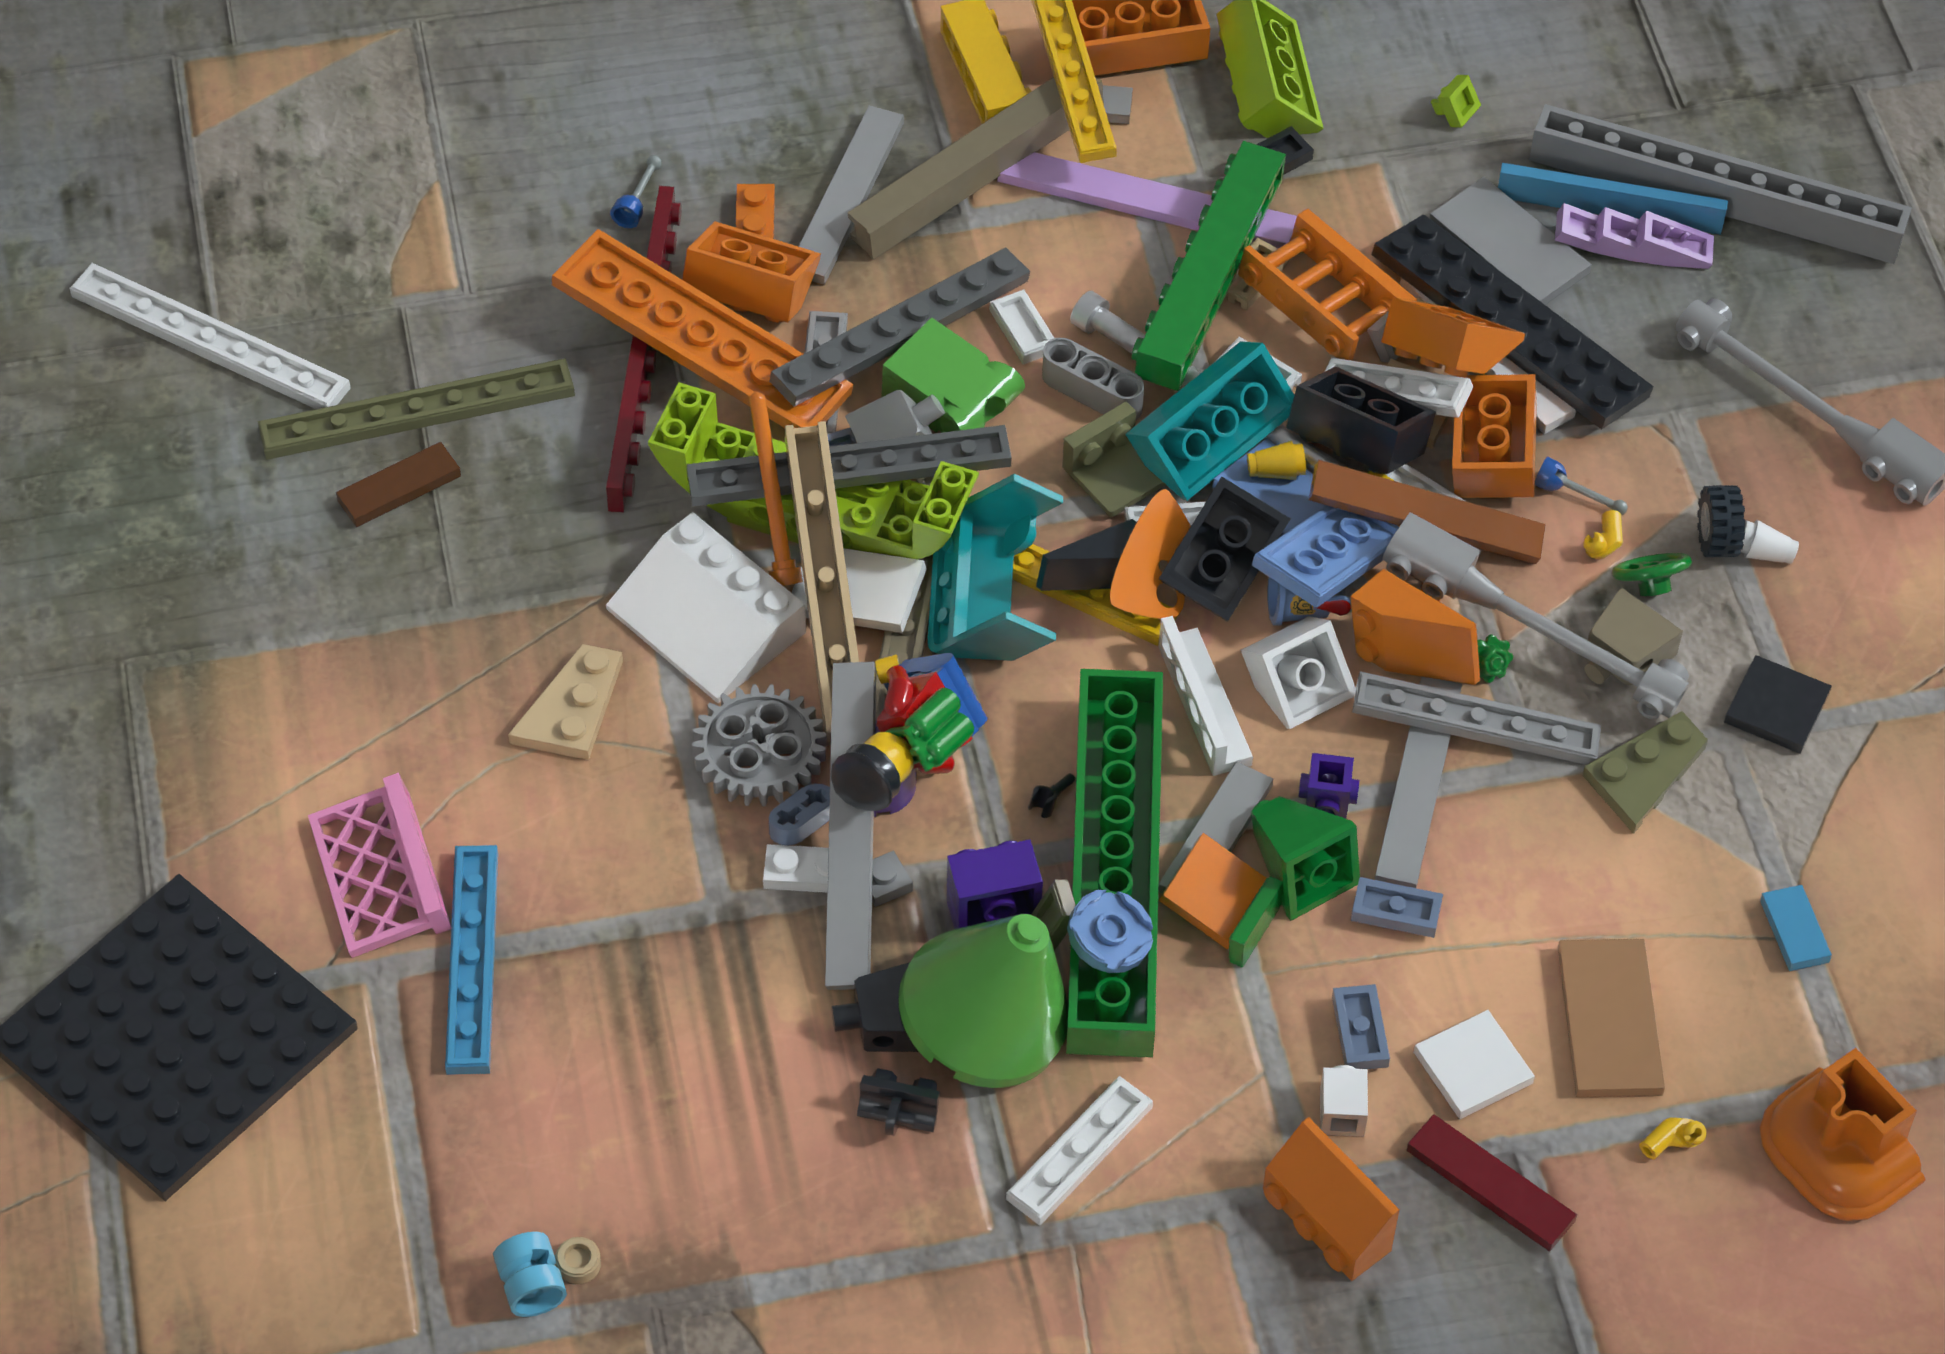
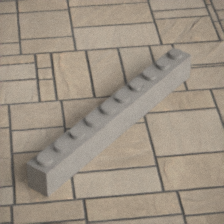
(1752, 190)

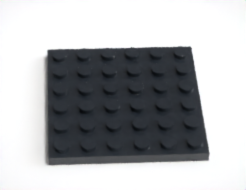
(172, 1036)

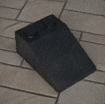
(1219, 549)

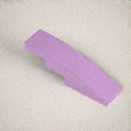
(1642, 240)

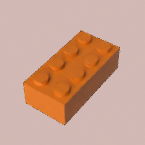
(1142, 33)

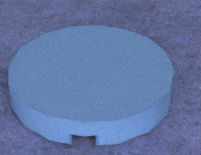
(1110, 931)

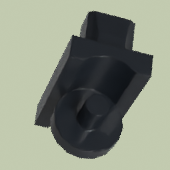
(897, 1102)

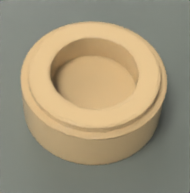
(578, 1260)

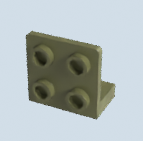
(1107, 463)

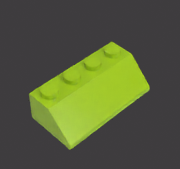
(1268, 68)

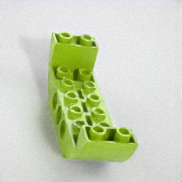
(875, 518)

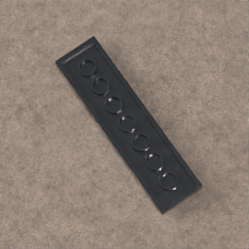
(1552, 347)

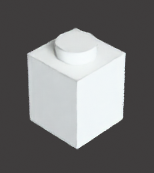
(1344, 1101)

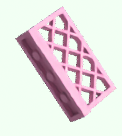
(415, 865)

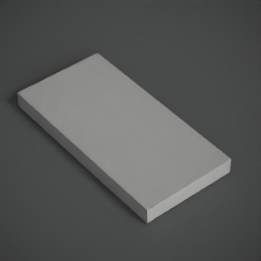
(1511, 240)

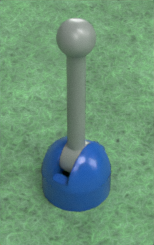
(628, 208)
(1553, 477)

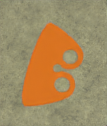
(1138, 571)

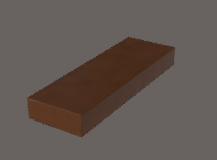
(398, 484)

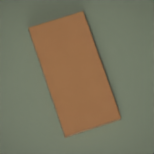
(1610, 1018)

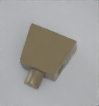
(1632, 634)

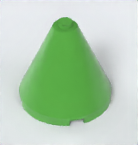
(987, 1001)

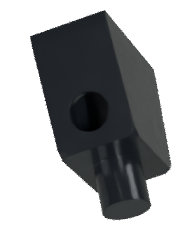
(876, 1012)

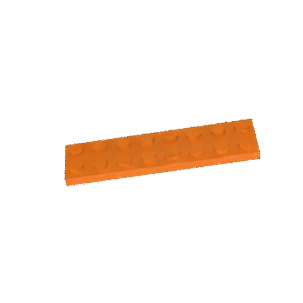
(688, 327)

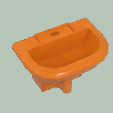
(1844, 1139)

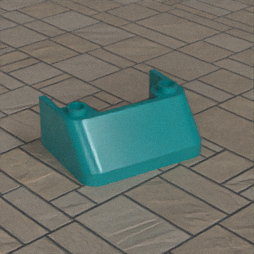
(975, 575)

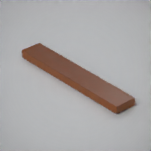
(1393, 501)

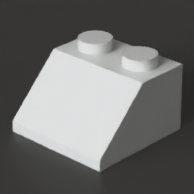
(1300, 670)

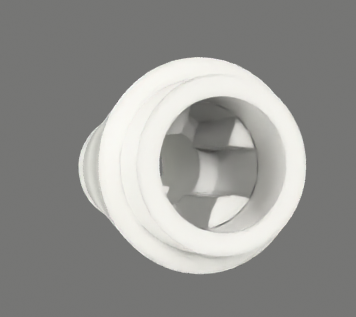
(1768, 544)

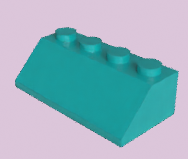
(1214, 419)

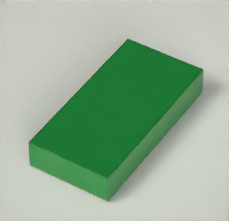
(1255, 921)

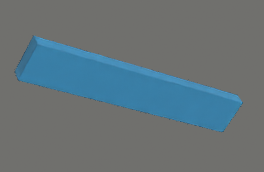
(1595, 194)
(472, 960)

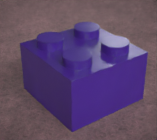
(993, 883)

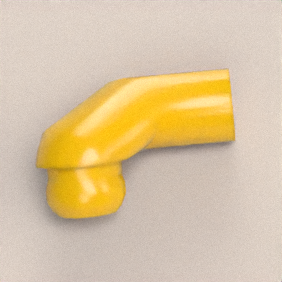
(1610, 538)
(1673, 1133)

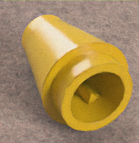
(1278, 462)

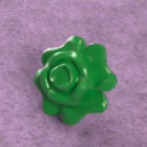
(1493, 658)

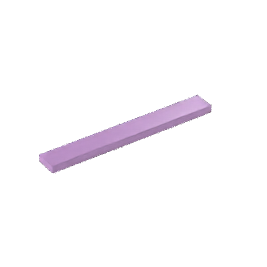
(1129, 194)

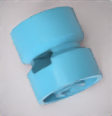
(529, 1274)

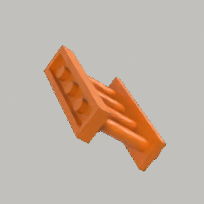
(1335, 258)

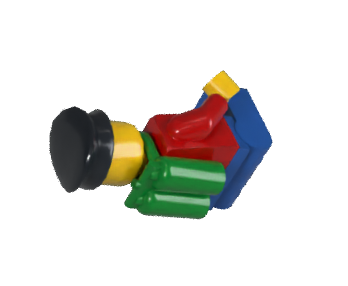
(923, 723)

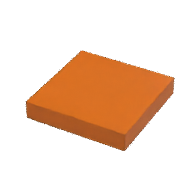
(1212, 889)

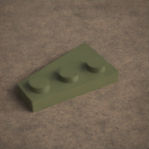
(1643, 769)

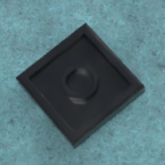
(1777, 704)

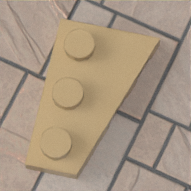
(572, 706)

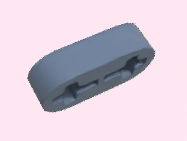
(799, 811)

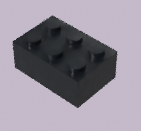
(1360, 420)

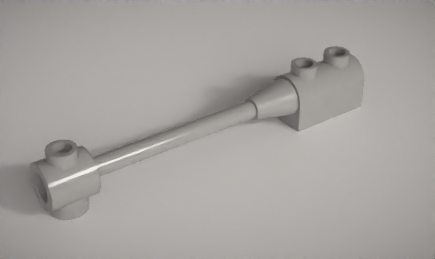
(1886, 452)
(1449, 569)

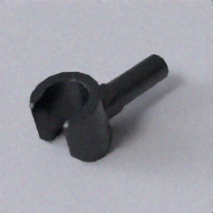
(1046, 797)

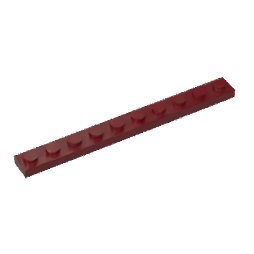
(640, 363)

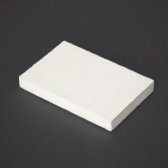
(879, 588)

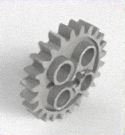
(759, 745)

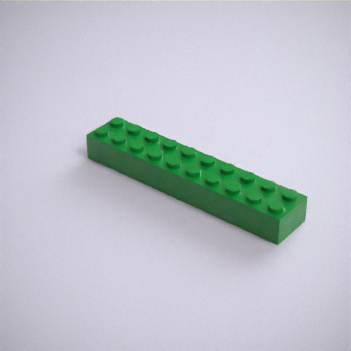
(1117, 851)

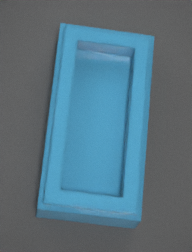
(1795, 927)

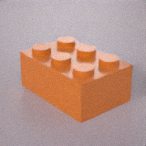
(1496, 438)

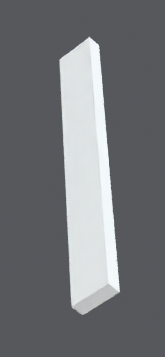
(209, 338)

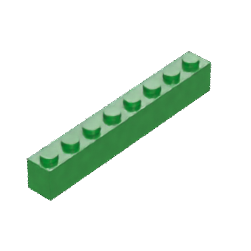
(1209, 265)

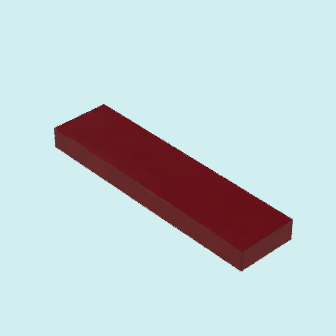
(1491, 1182)

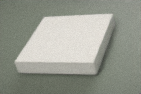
(1473, 1064)

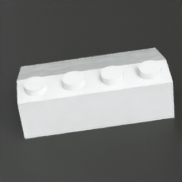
(708, 608)

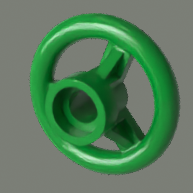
(1652, 571)

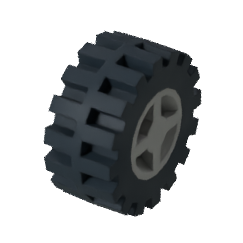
(1721, 521)

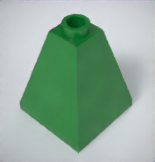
(1307, 852)

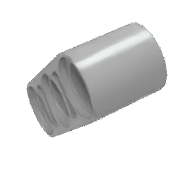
(1090, 377)

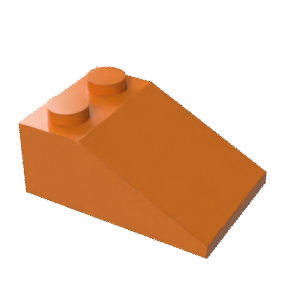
(1413, 632)

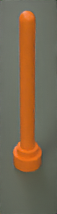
(784, 568)

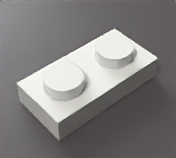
(796, 868)

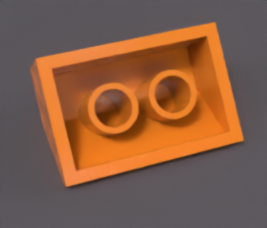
(750, 271)
(1447, 337)
(1331, 1201)

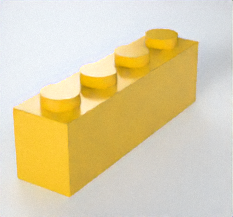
(982, 57)

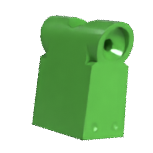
(955, 373)

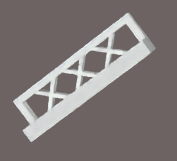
(1203, 697)

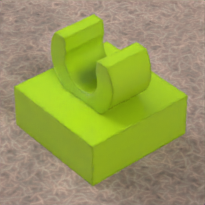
(1457, 101)

